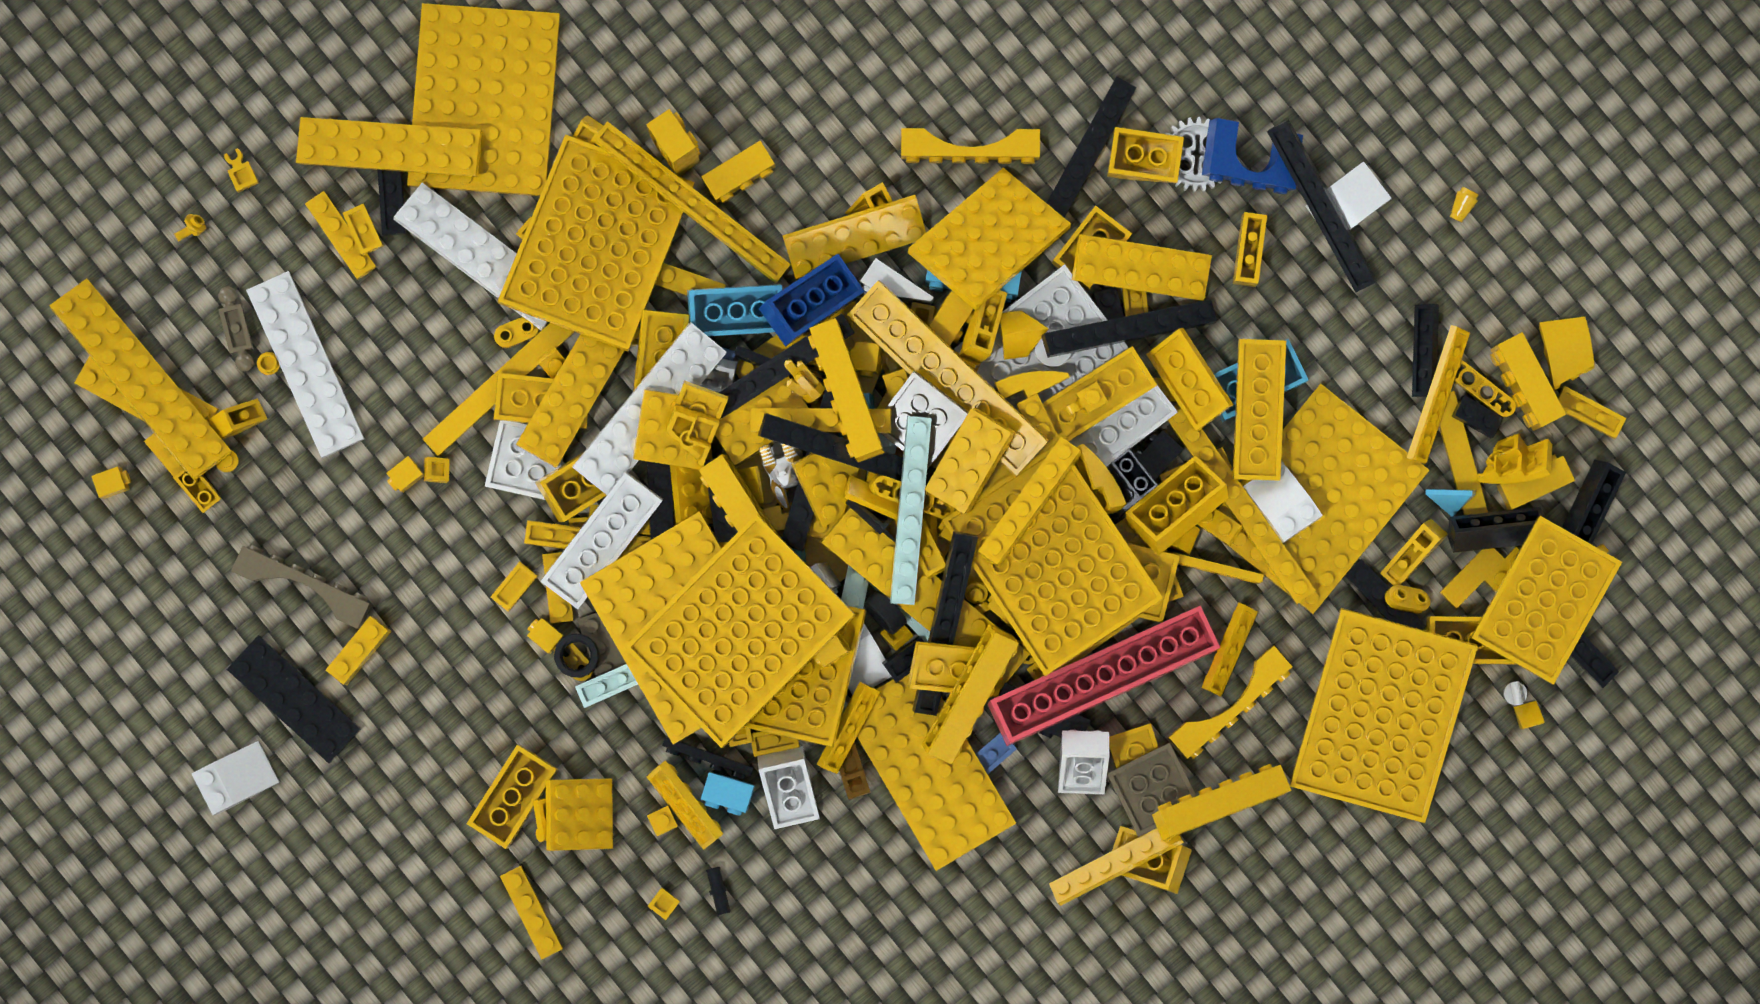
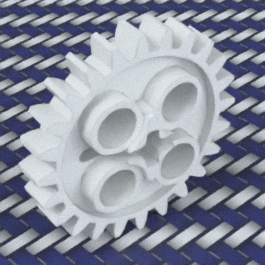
(1190, 131)

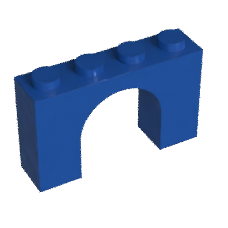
(1222, 162)

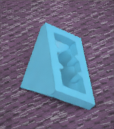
(1450, 500)

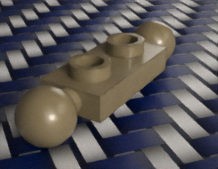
(235, 328)

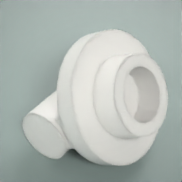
(1515, 693)

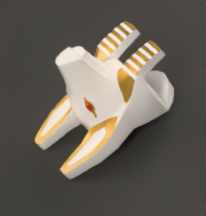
(778, 465)

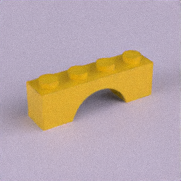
(865, 358)

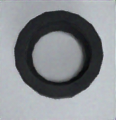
(884, 612)
(576, 673)

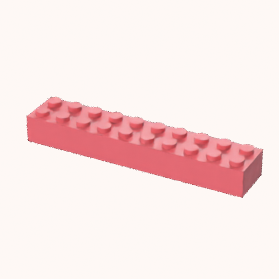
(1103, 675)

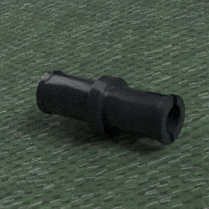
(718, 891)

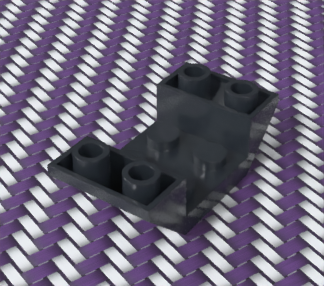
(1132, 480)

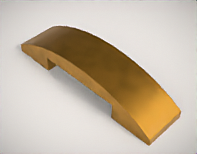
(854, 775)

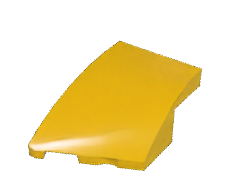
(1567, 349)
(696, 419)
(1516, 462)

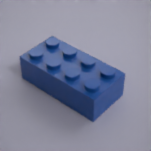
(811, 299)

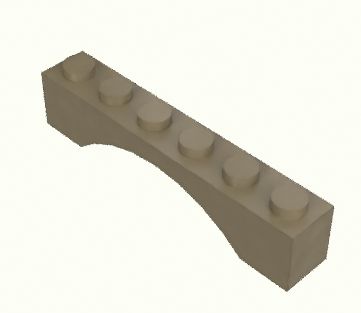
(258, 567)

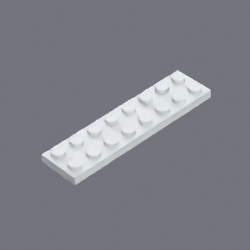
(459, 241)
(305, 364)
(611, 452)

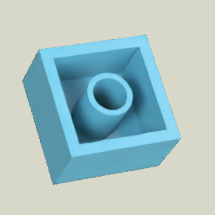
(727, 793)

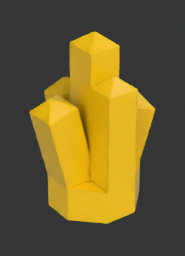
(805, 382)

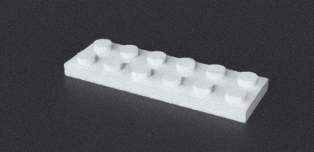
(602, 538)

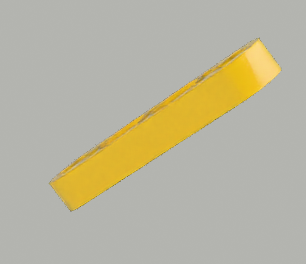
(1479, 382)
(893, 497)

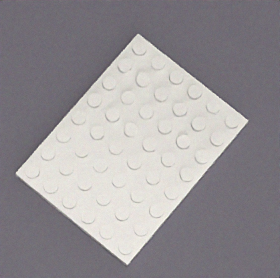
(1063, 305)

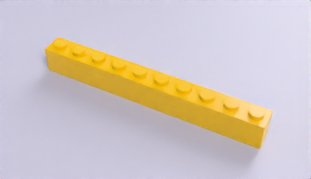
(740, 506)

